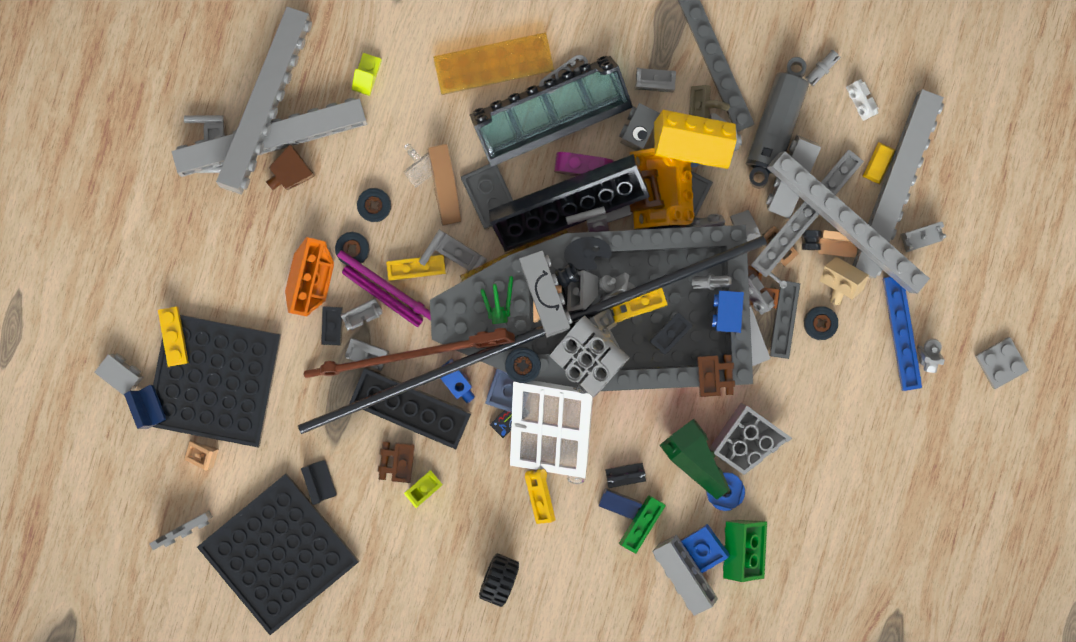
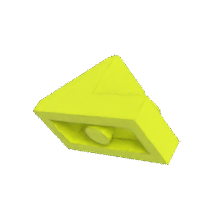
(366, 74)
(423, 489)

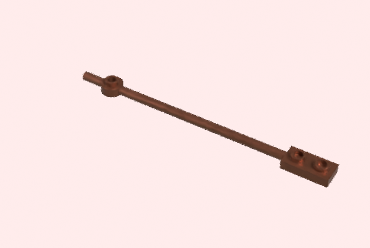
(481, 340)

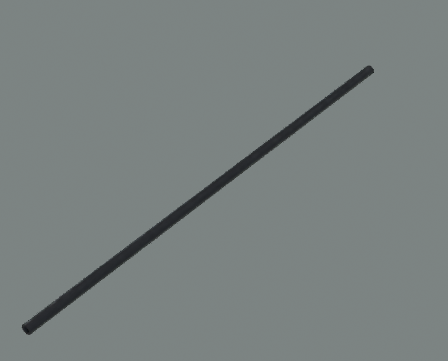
(530, 335)

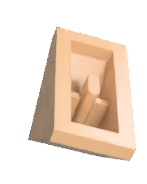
(201, 455)

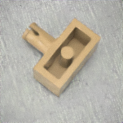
(843, 279)

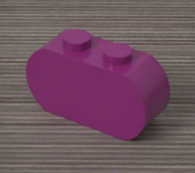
(577, 164)

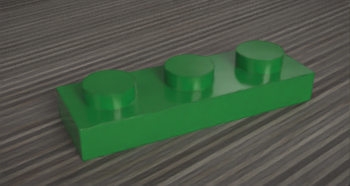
(642, 524)

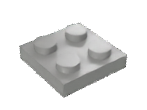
(1001, 363)

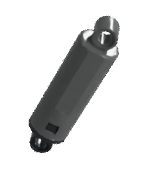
(777, 120)

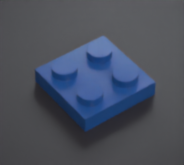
(705, 548)

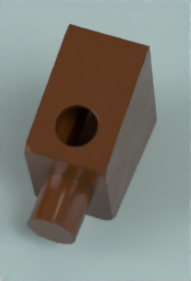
(289, 170)

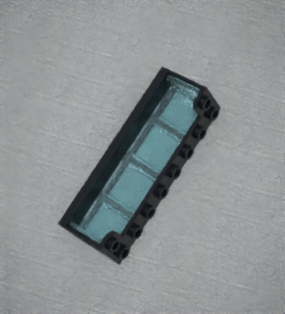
(539, 118)

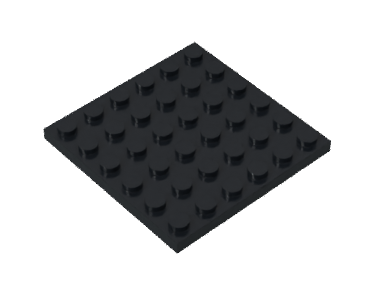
(224, 384)
(278, 554)

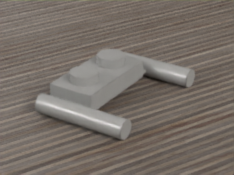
(213, 126)
(595, 219)
(453, 250)

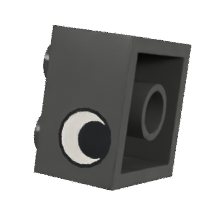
(640, 127)

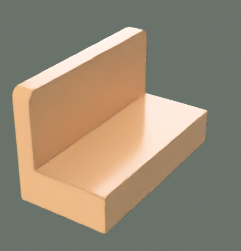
(836, 244)

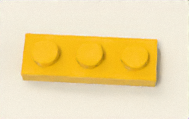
(412, 268)
(173, 336)

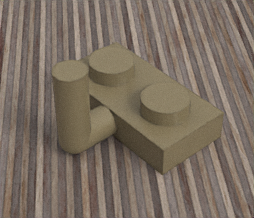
(701, 103)

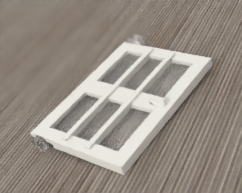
(551, 428)

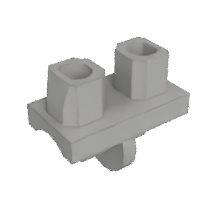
(614, 286)
(931, 355)

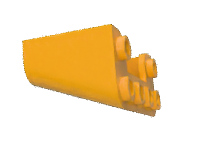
(674, 188)

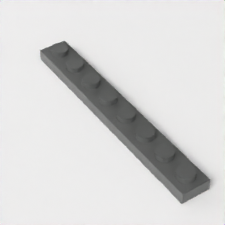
(716, 63)

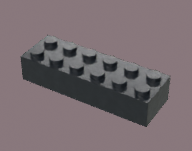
(414, 410)

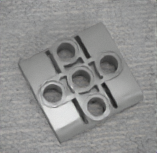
(611, 362)

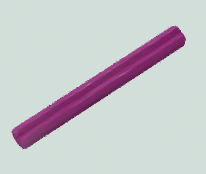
(382, 296)

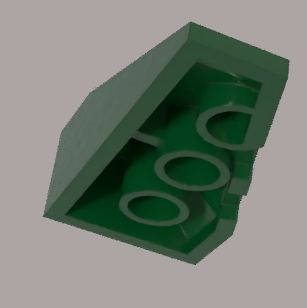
(692, 455)

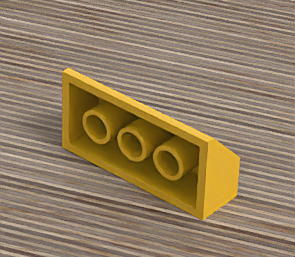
(694, 139)

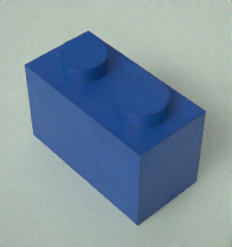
(729, 311)

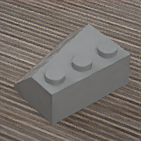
(747, 439)

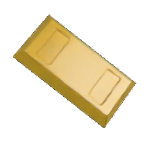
(879, 163)

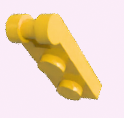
(640, 305)
(540, 496)

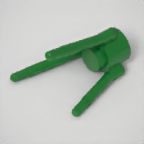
(498, 313)

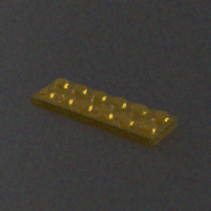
(493, 63)

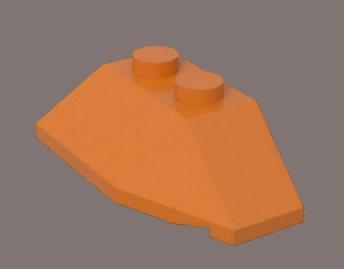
(309, 277)

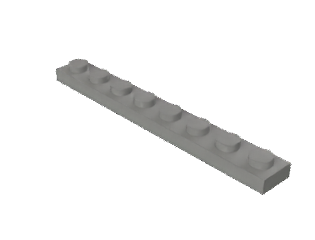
(804, 216)

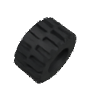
(499, 580)

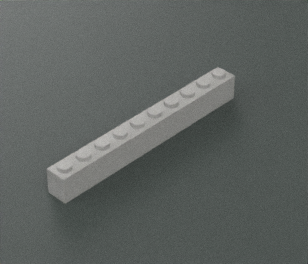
(264, 101)
(285, 132)
(902, 173)
(847, 222)

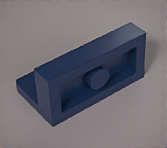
(145, 407)
(619, 503)

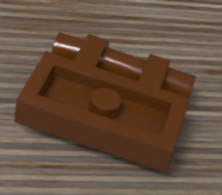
(709, 375)
(402, 462)

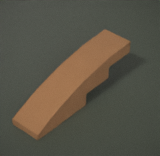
(444, 184)

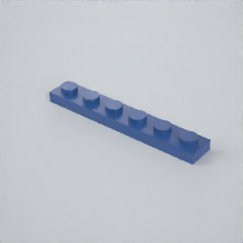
(902, 335)

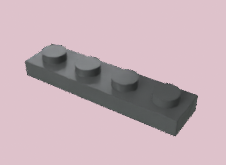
(784, 320)

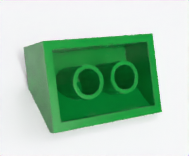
(747, 549)

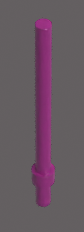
(418, 307)

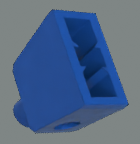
(458, 391)

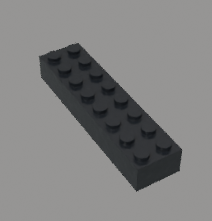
(546, 210)

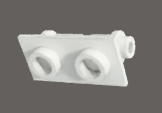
(865, 107)

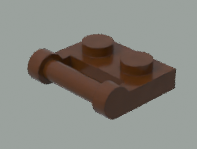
(645, 204)

